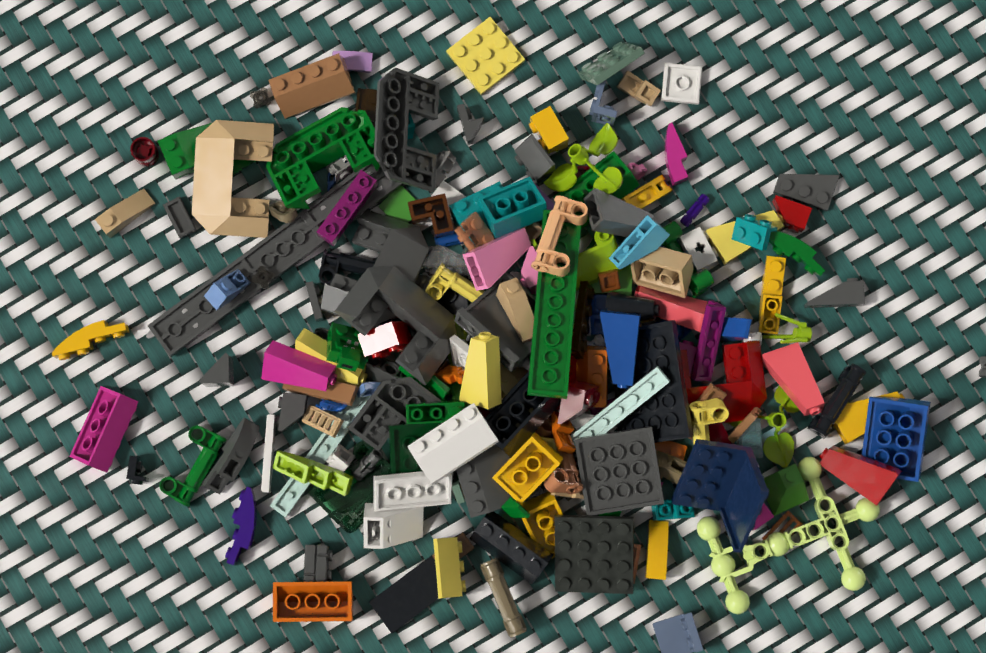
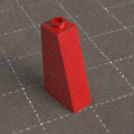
(859, 472)

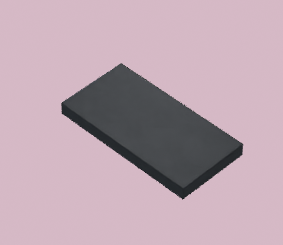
(407, 596)

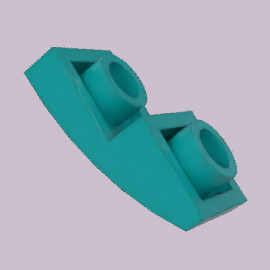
(669, 511)

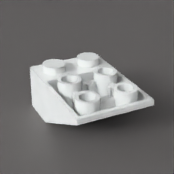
(391, 527)

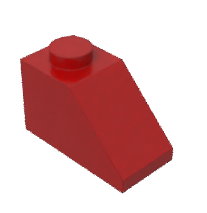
(793, 213)

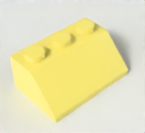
(449, 567)

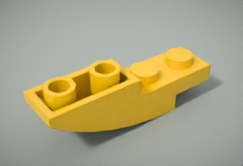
(771, 294)
(81, 340)

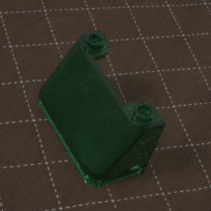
(349, 509)

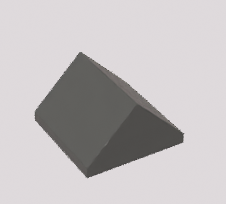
(220, 373)

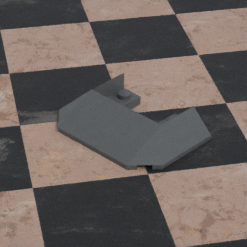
(398, 96)
(398, 246)
(390, 289)
(388, 408)

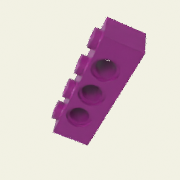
(347, 208)

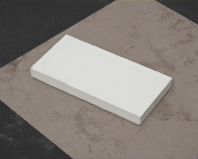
(410, 491)

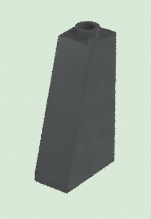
(612, 214)

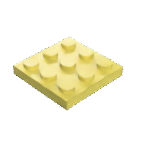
(485, 55)

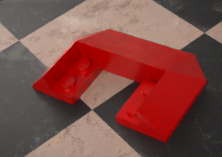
(744, 379)

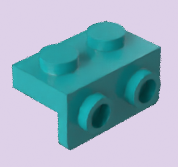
(752, 231)

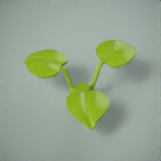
(603, 143)
(780, 446)

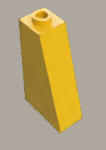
(853, 418)

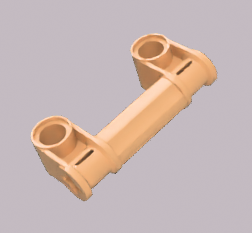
(562, 212)

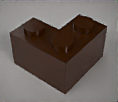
(434, 209)

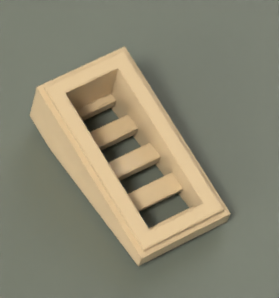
(312, 416)

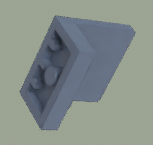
(602, 114)
(678, 634)

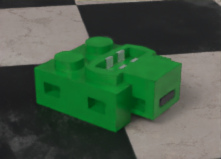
(345, 347)

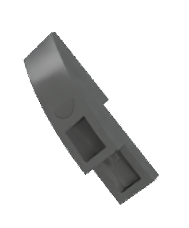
(234, 456)

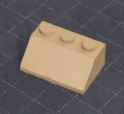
(664, 271)

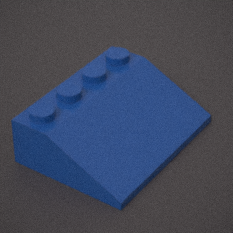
(897, 434)

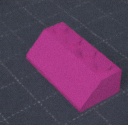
(104, 429)

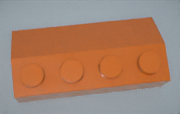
(312, 601)

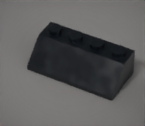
(519, 416)
(511, 546)

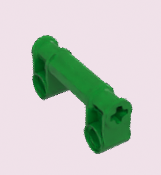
(699, 281)
(200, 468)

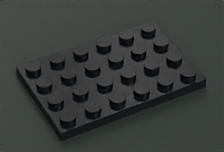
(669, 407)

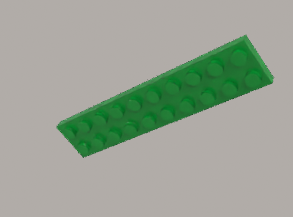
(554, 320)

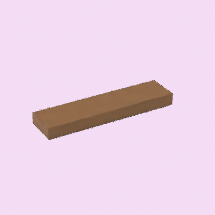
(339, 392)

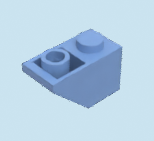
(226, 289)

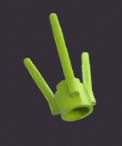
(800, 334)

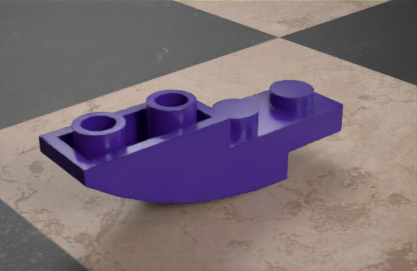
(246, 518)

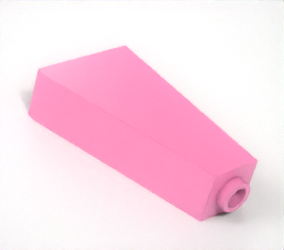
(494, 258)

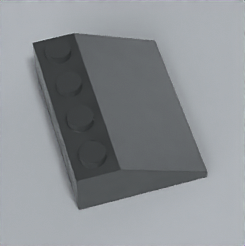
(478, 486)

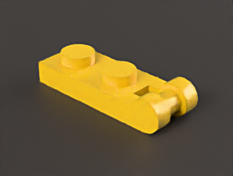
(648, 193)

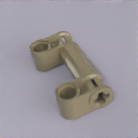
(511, 617)

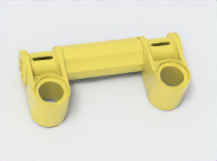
(447, 279)
(705, 415)

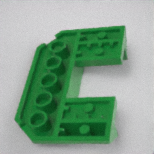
(317, 146)

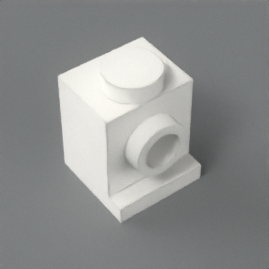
(340, 458)

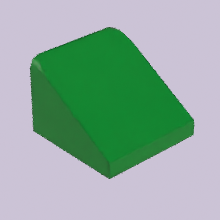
(514, 509)

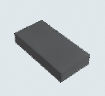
(179, 217)

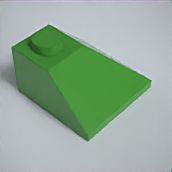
(785, 489)

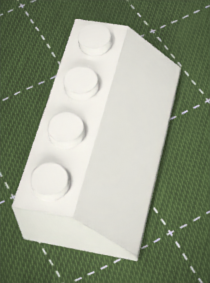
(453, 444)

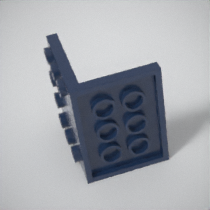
(727, 481)

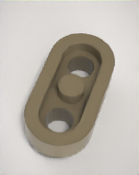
(282, 213)

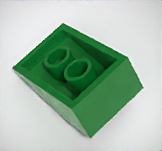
(180, 150)

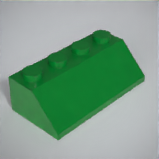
(585, 182)

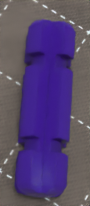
(694, 210)

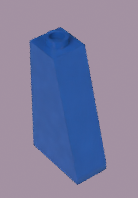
(621, 343)

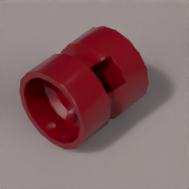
(144, 151)

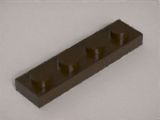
(581, 323)

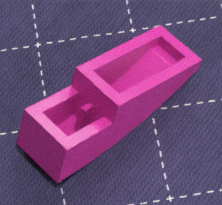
(674, 156)

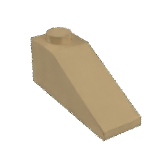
(124, 212)
(517, 307)

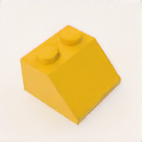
(549, 130)

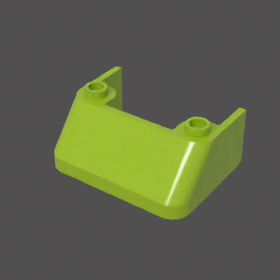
(594, 259)

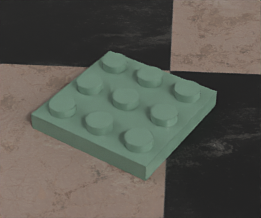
(610, 62)

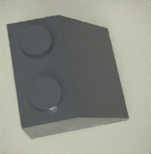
(534, 159)

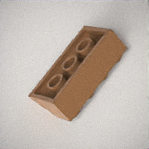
(312, 86)

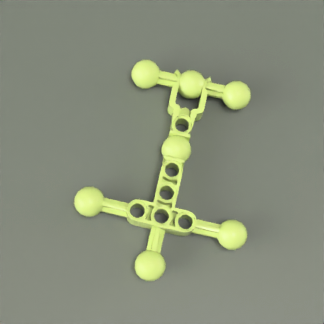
(779, 543)

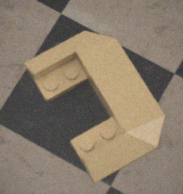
(213, 178)

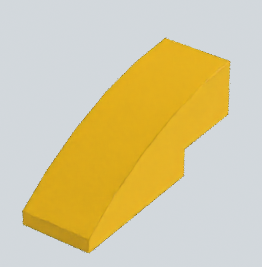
(657, 550)

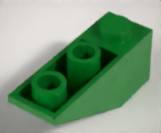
(432, 411)

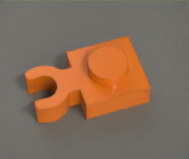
(451, 374)

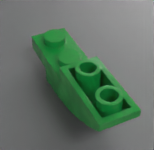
(791, 246)

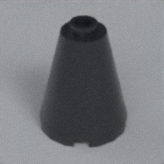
(632, 304)

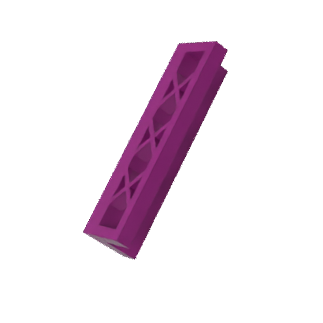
(708, 341)

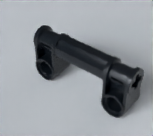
(333, 262)
(849, 381)

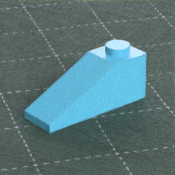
(641, 242)

